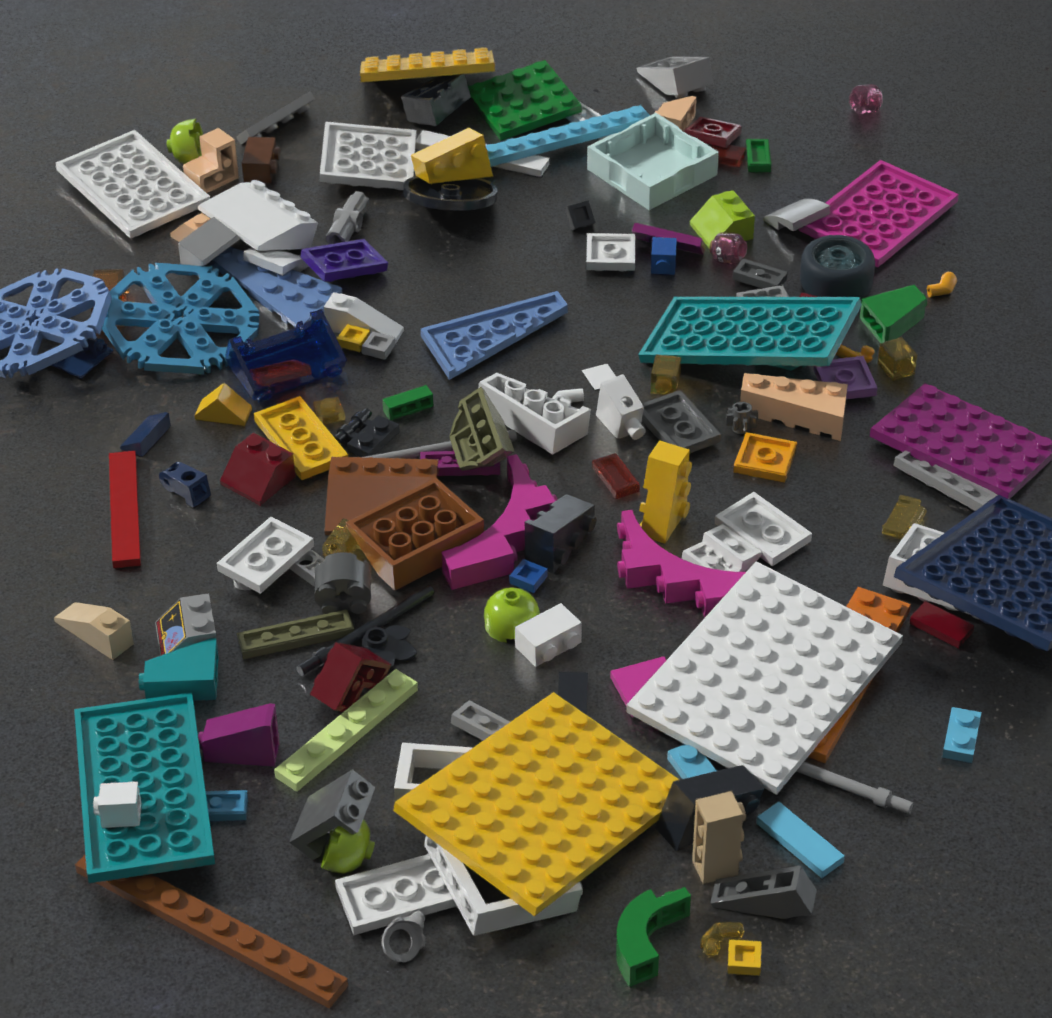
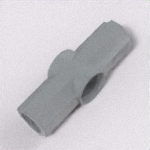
(348, 218)

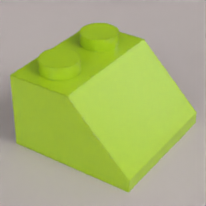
(723, 214)

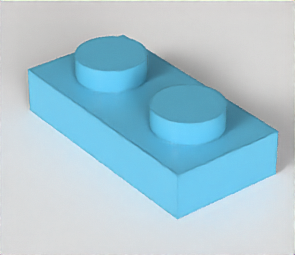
(961, 734)
(689, 761)

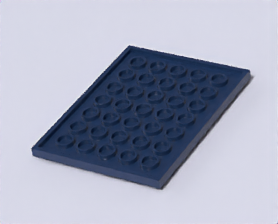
(992, 568)

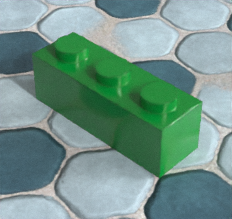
(408, 402)

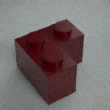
(346, 674)

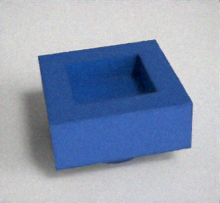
(528, 576)

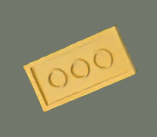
(302, 433)

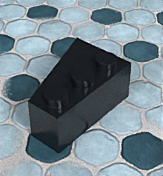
(678, 812)

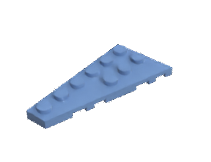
(288, 294)
(476, 337)

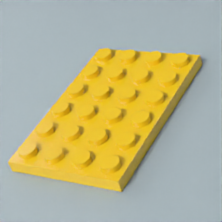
(427, 66)

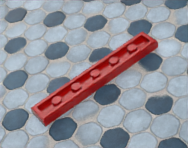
(124, 509)

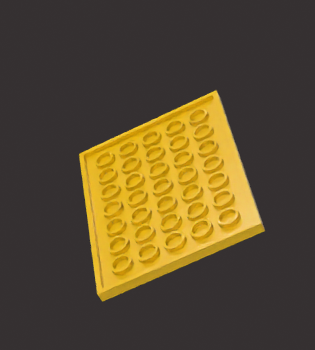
(540, 802)

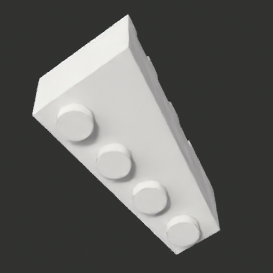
(536, 416)

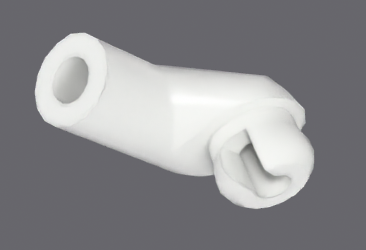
(572, 395)

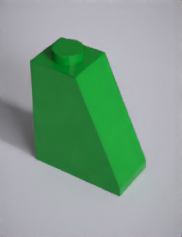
(893, 312)

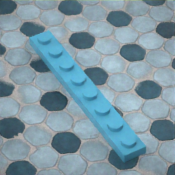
(564, 135)

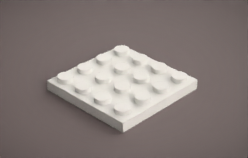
(367, 155)

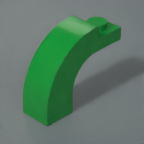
(640, 918)

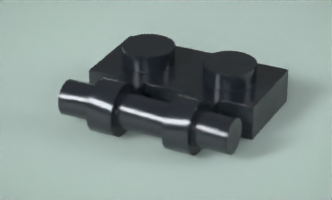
(373, 433)

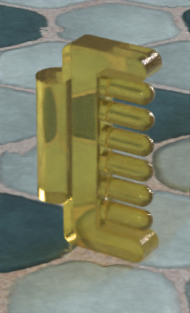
(905, 514)

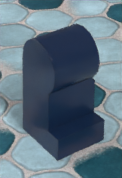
(186, 482)

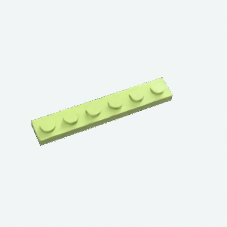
(345, 730)

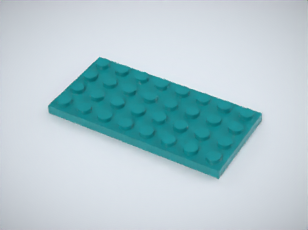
(752, 330)
(158, 748)

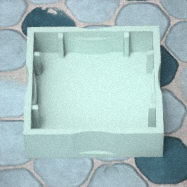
(652, 161)

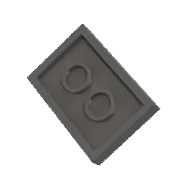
(679, 422)

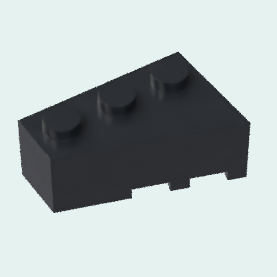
(436, 99)
(558, 531)

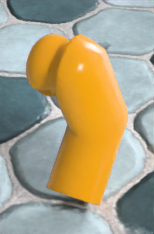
(945, 287)

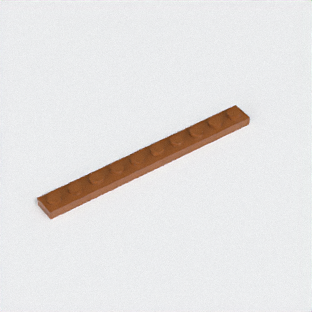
(229, 935)

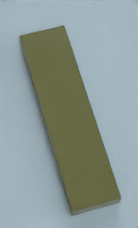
(294, 634)

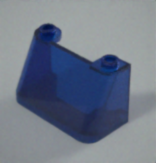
(308, 343)

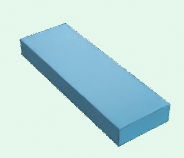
(800, 839)

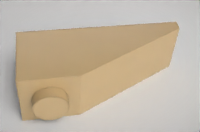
(98, 627)

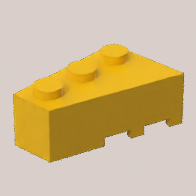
(453, 159)
(667, 490)

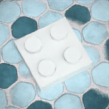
(610, 252)

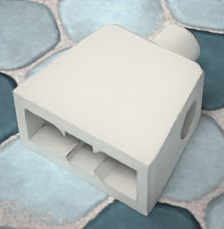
(620, 408)

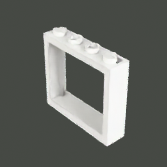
(494, 916)

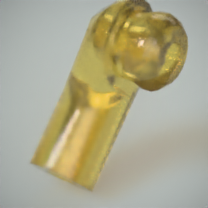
(717, 933)

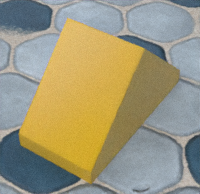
(224, 406)

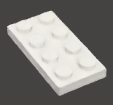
(392, 891)

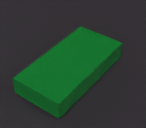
(758, 155)

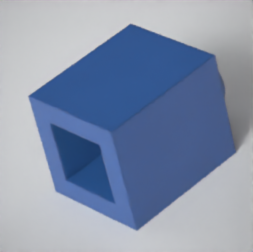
(663, 255)

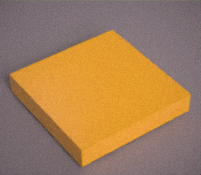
(765, 457)

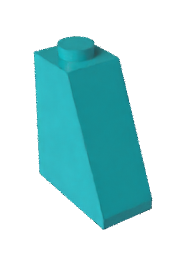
(183, 671)

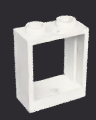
(424, 756)

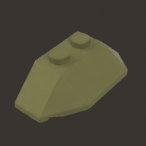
(479, 433)

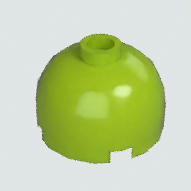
(185, 141)
(507, 610)
(347, 851)

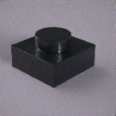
(580, 215)

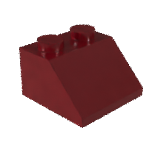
(258, 469)

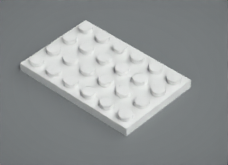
(132, 183)

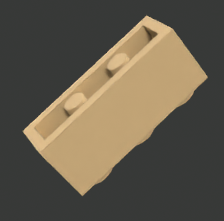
(718, 836)

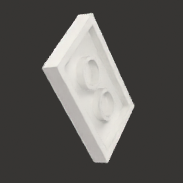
(764, 527)
(265, 554)

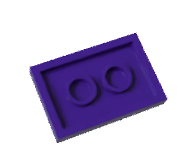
(344, 260)

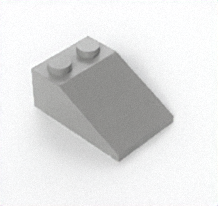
(679, 75)

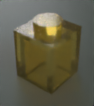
(897, 358)
(665, 374)

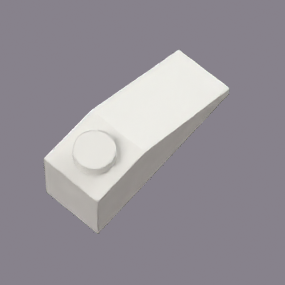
(350, 310)

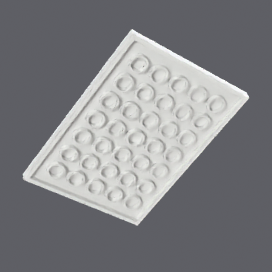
(765, 675)

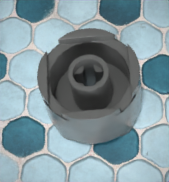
(343, 583)

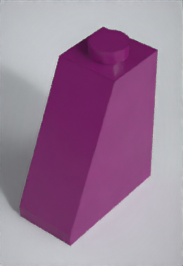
(242, 737)

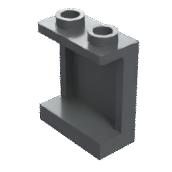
(335, 805)

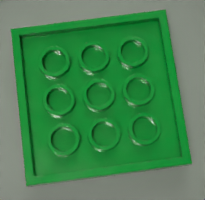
(523, 100)

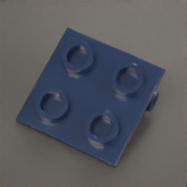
(85, 360)

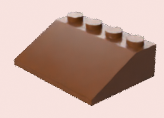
(366, 483)
(412, 531)

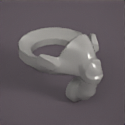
(414, 926)

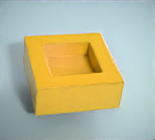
(353, 337)
(744, 957)

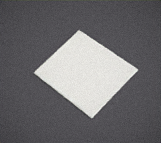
(598, 374)

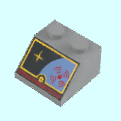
(185, 623)

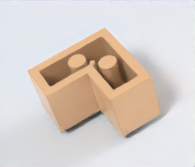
(217, 163)

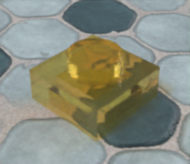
(329, 410)

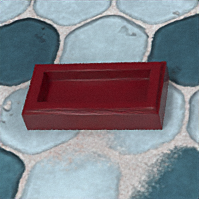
(941, 624)

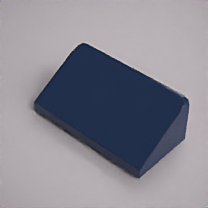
(147, 434)

